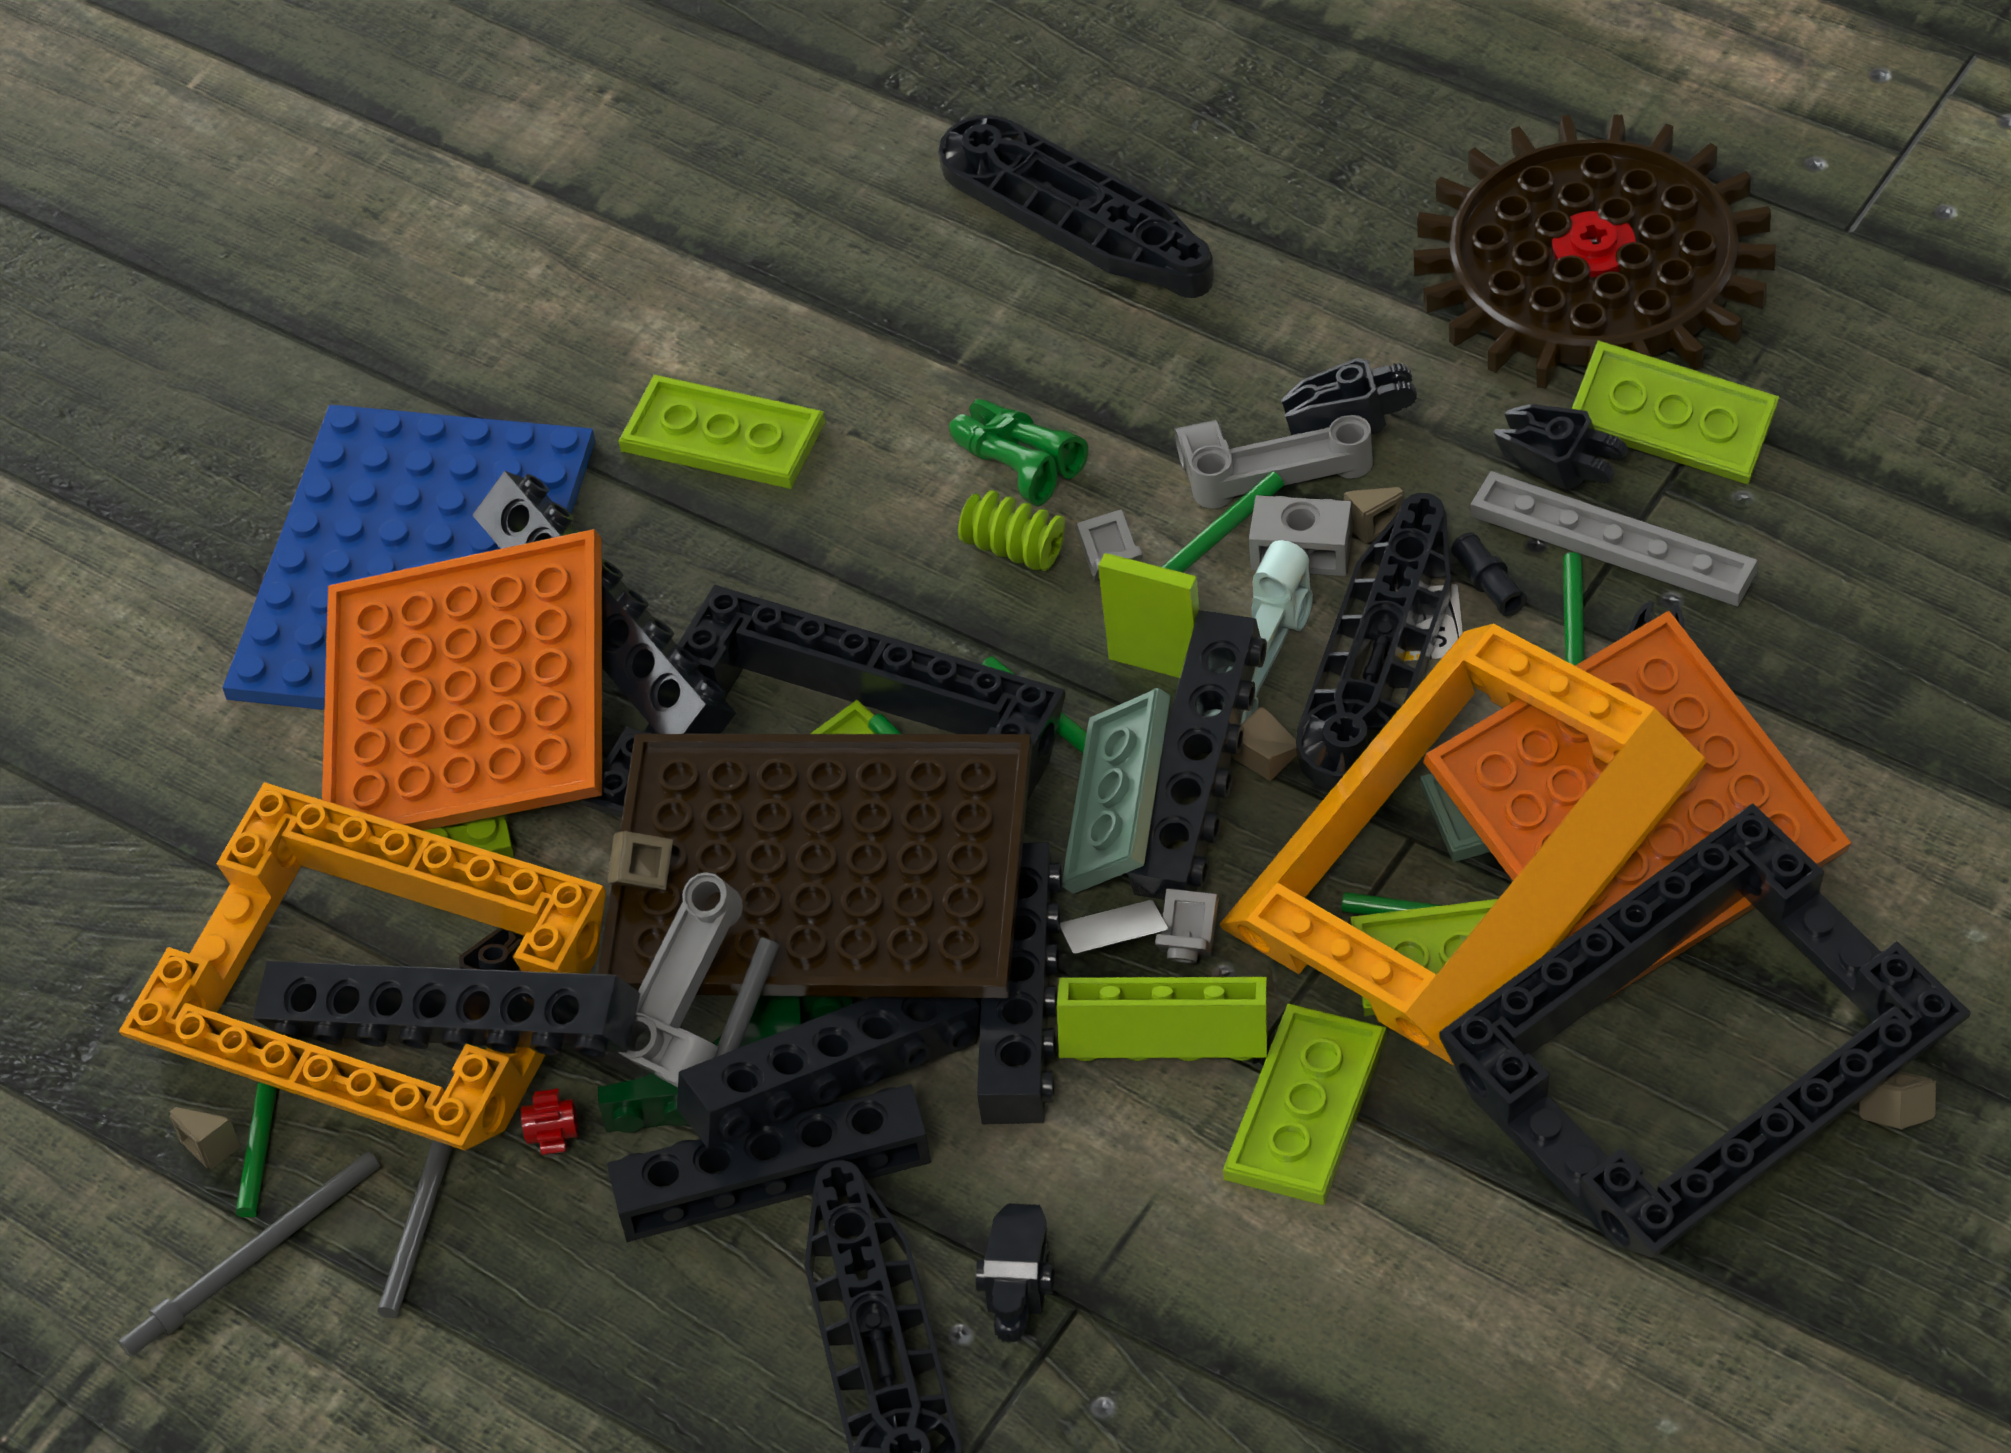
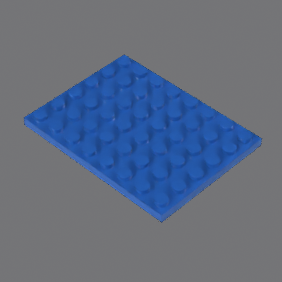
(379, 500)

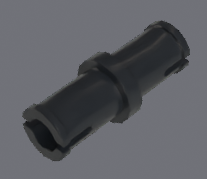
(1488, 574)

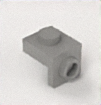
(1106, 535)
(1190, 925)

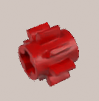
(549, 1121)

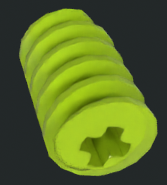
(1012, 533)

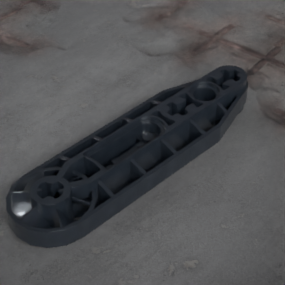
(1074, 204)
(1346, 719)
(871, 1314)

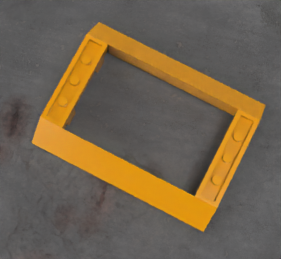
(1643, 778)
(294, 830)

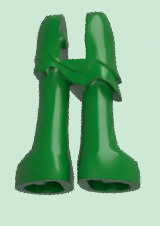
(996, 435)

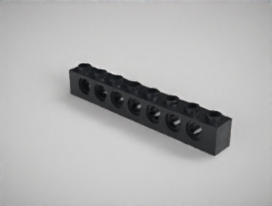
(635, 646)
(448, 1007)

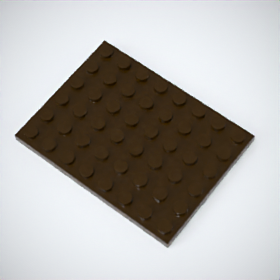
(855, 852)

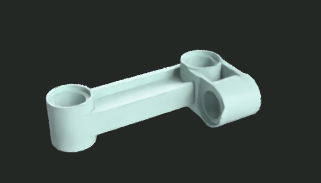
(1279, 604)

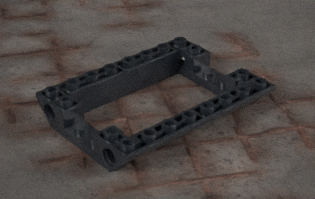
(852, 664)
(1736, 861)

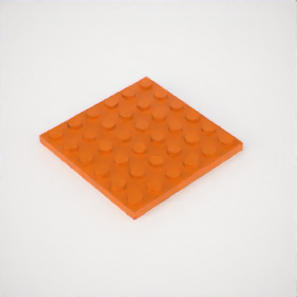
(467, 685)
(1528, 770)

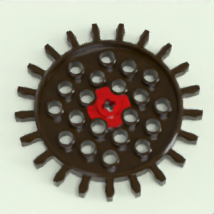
(1609, 210)

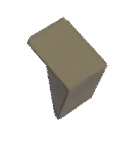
(1373, 510)
(1265, 745)
(639, 860)
(1901, 1101)
(205, 1135)

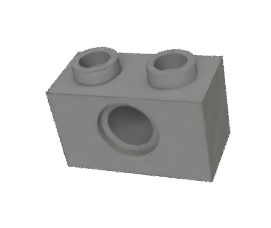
(1315, 525)

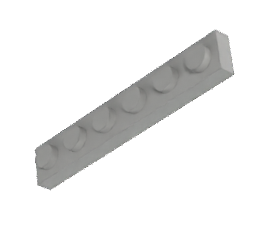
(1614, 538)

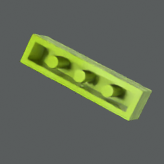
(1162, 1018)

